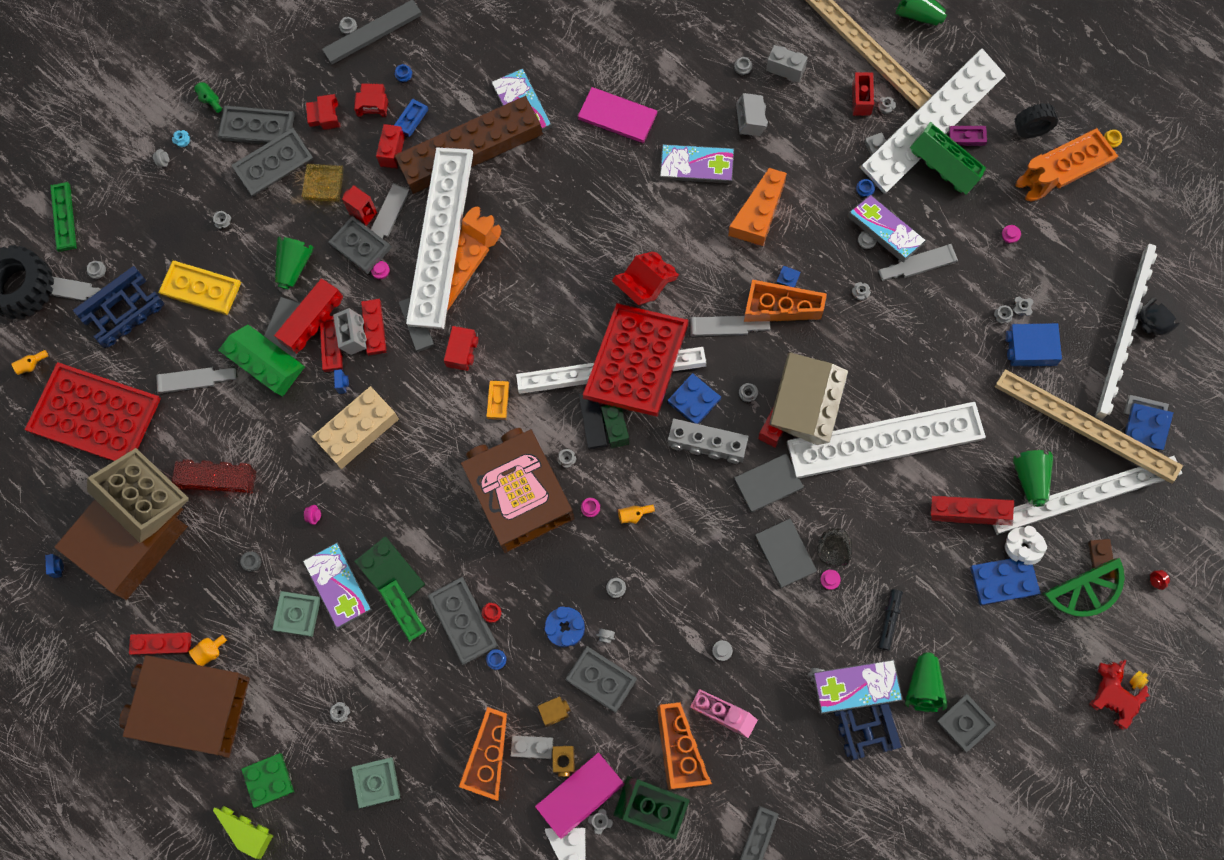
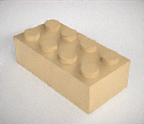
(355, 427)

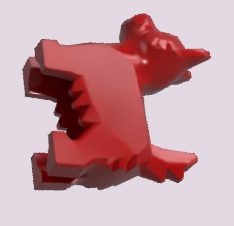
(1115, 697)

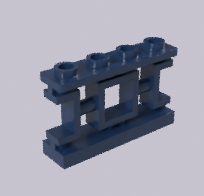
(109, 297)
(889, 727)

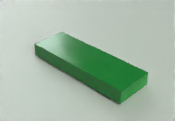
(402, 610)

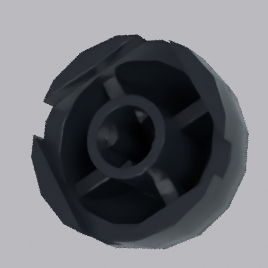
(1157, 318)

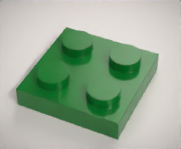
(267, 780)

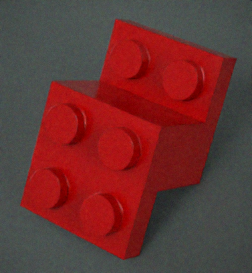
(645, 277)

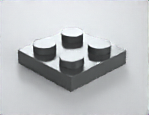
(966, 723)

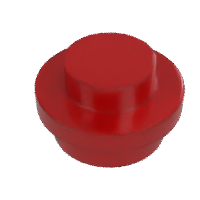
(1159, 579)
(491, 612)

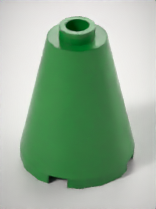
(922, 10)
(290, 261)
(1035, 475)
(926, 685)

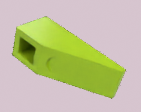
(244, 835)

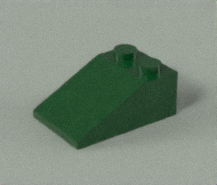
(385, 564)
(651, 807)

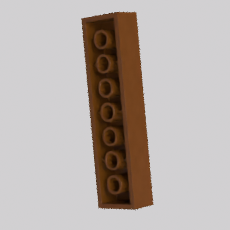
(484, 135)

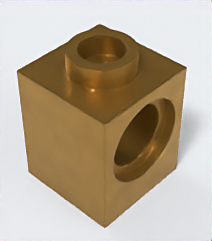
(554, 711)
(558, 752)

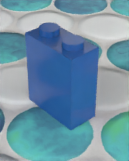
(1034, 344)

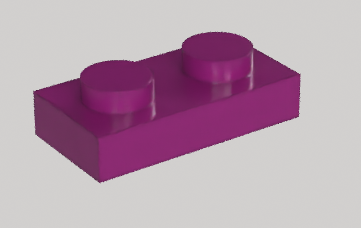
(968, 135)

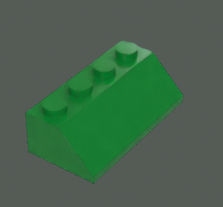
(948, 158)
(262, 359)

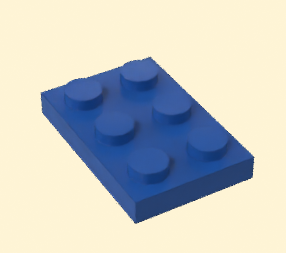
(1004, 581)

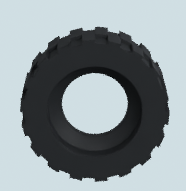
(1036, 120)

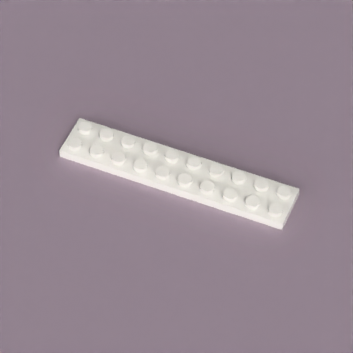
(943, 109)
(439, 238)
(888, 440)

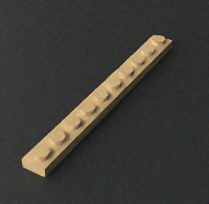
(871, 51)
(1089, 426)

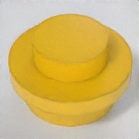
(1113, 137)
(1139, 680)

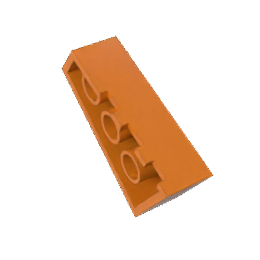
(758, 212)
(782, 303)
(680, 752)
(485, 762)

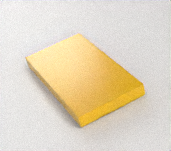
(200, 287)

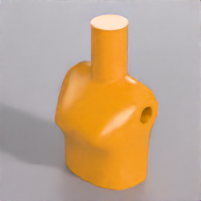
(25, 365)
(634, 513)
(206, 650)

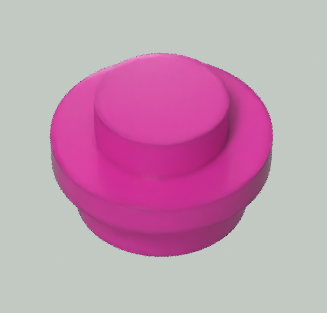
(1011, 234)
(380, 270)
(590, 507)
(312, 514)
(830, 579)

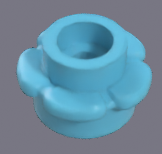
(184, 141)

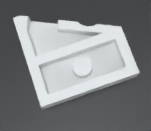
(569, 847)

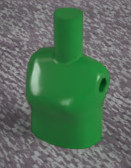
(207, 96)

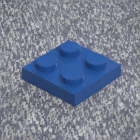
(694, 399)
(1149, 425)

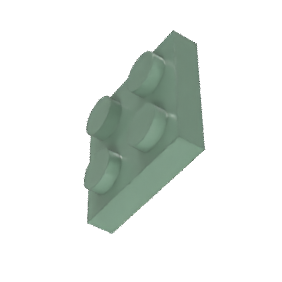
(296, 614)
(375, 782)

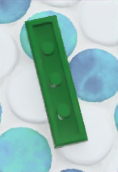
(63, 217)

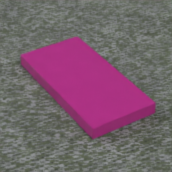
(617, 115)
(579, 795)

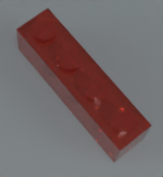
(214, 477)

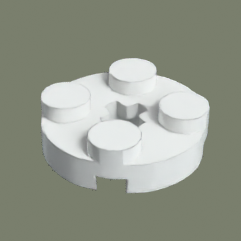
(1026, 535)

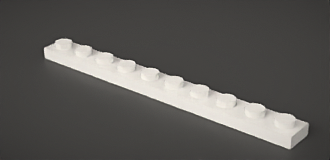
(1124, 338)
(580, 374)
(1082, 496)

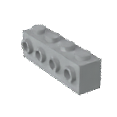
(708, 441)

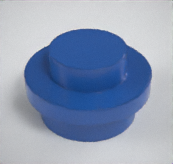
(403, 73)
(865, 188)
(496, 659)

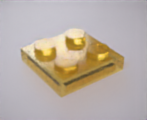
(322, 182)

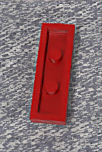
(374, 327)
(329, 346)
(160, 643)

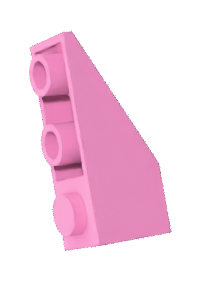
(724, 713)

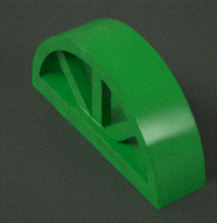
(1090, 576)

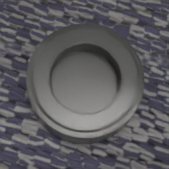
(250, 561)

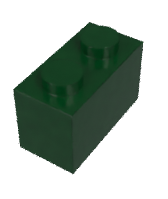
(615, 426)

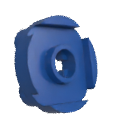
(565, 638)

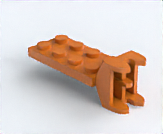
(1066, 164)
(472, 248)

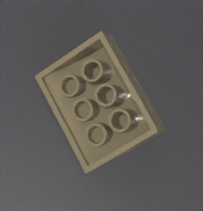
(808, 398)
(136, 494)

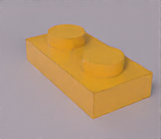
(498, 400)

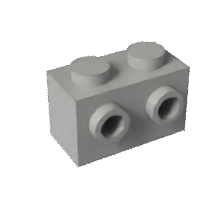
(786, 63)
(751, 114)
(350, 331)

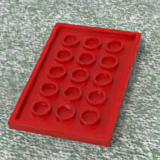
(636, 359)
(92, 413)

